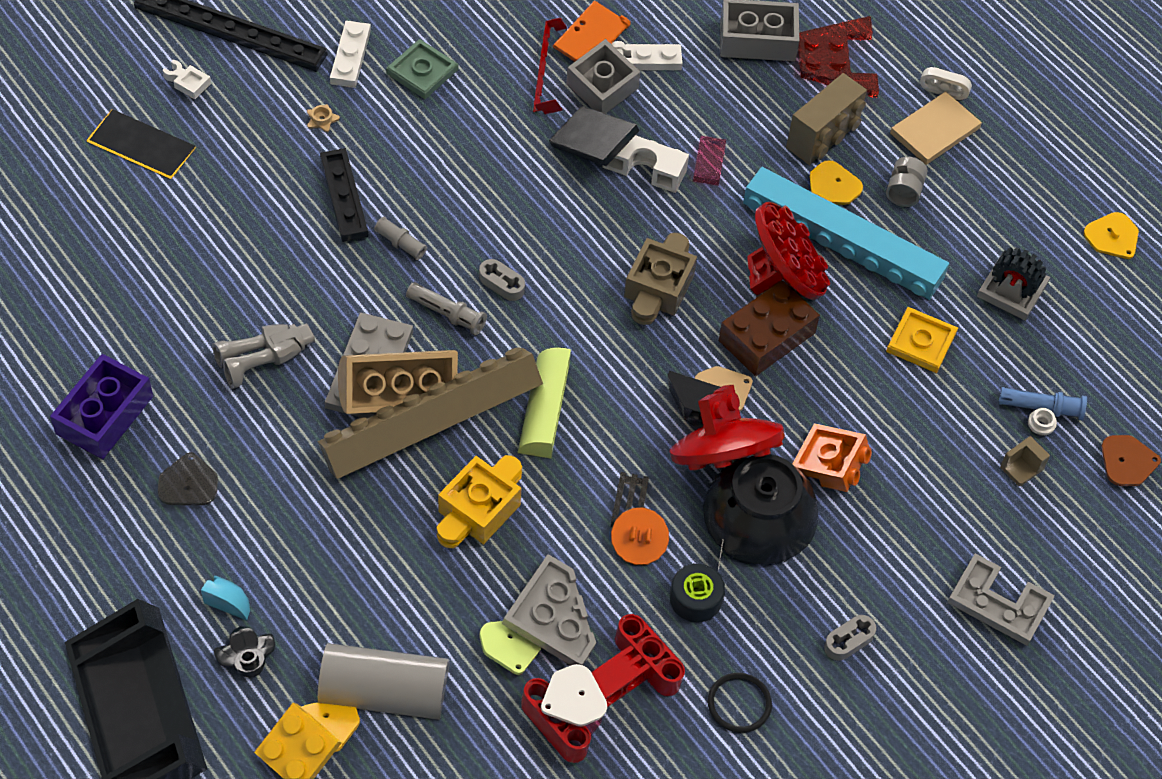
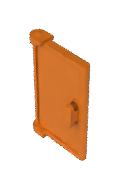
(598, 25)

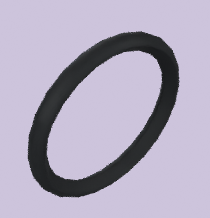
(739, 729)

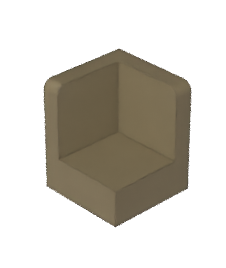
(1024, 461)

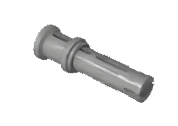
(456, 312)

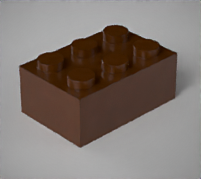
(768, 327)

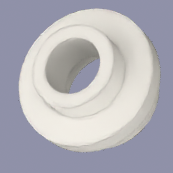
(1042, 415)

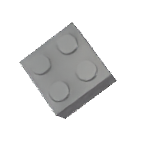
(603, 77)

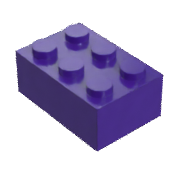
(102, 406)

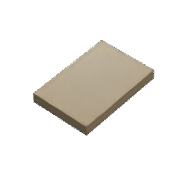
(935, 128)

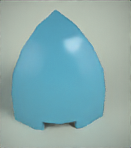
(226, 597)

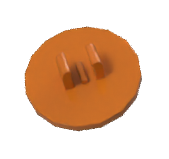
(640, 536)

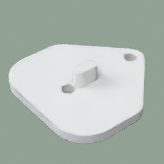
(566, 701)

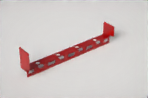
(552, 105)

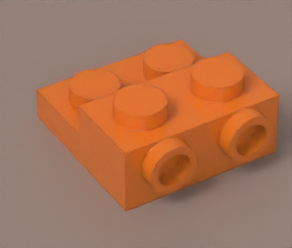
(833, 456)

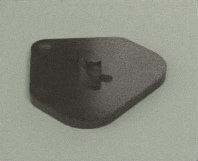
(190, 475)

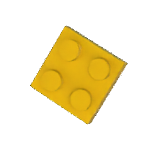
(297, 745)

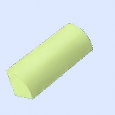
(545, 403)

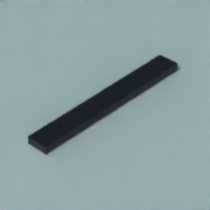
(237, 31)

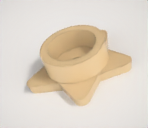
(318, 112)

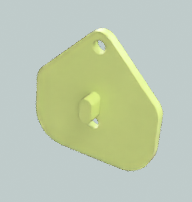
(506, 651)

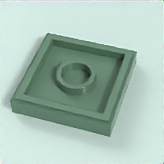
(422, 69)

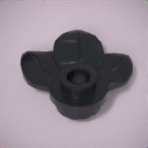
(245, 651)

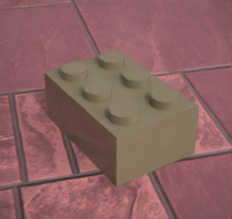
(826, 119)

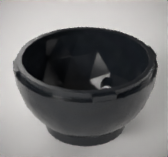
(761, 524)

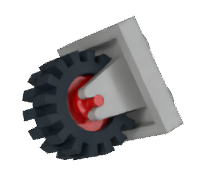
(1015, 282)

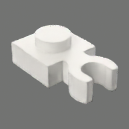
(189, 81)

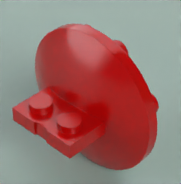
(785, 254)
(725, 434)

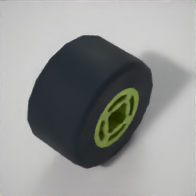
(704, 600)

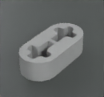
(500, 281)
(847, 632)

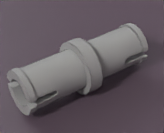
(400, 238)

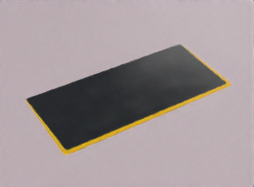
(141, 143)

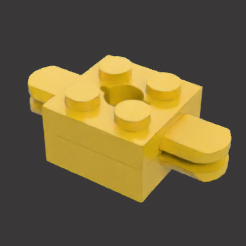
(466, 498)

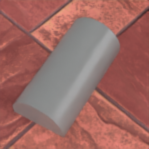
(383, 681)

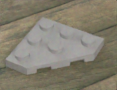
(553, 613)

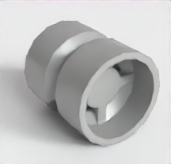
(906, 181)

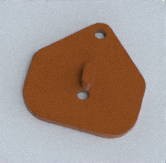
(1136, 458)

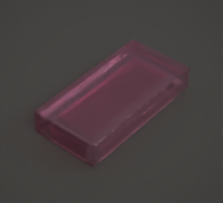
(709, 160)

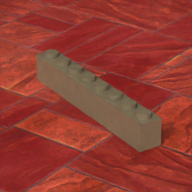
(429, 412)

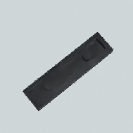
(344, 195)

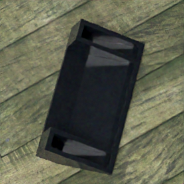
(134, 697)

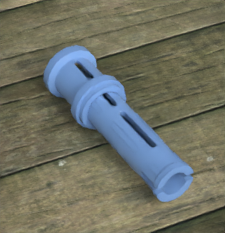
(1057, 403)

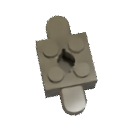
(660, 277)

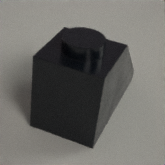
(687, 393)

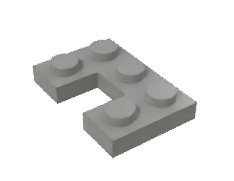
(1012, 619)

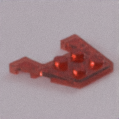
(825, 53)

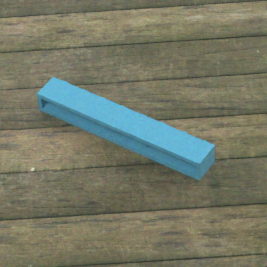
(851, 234)

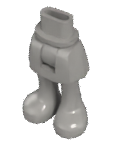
(280, 346)

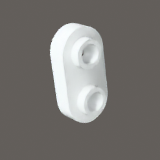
(939, 81)

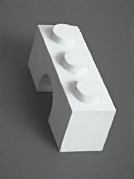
(667, 163)

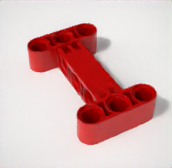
(614, 679)

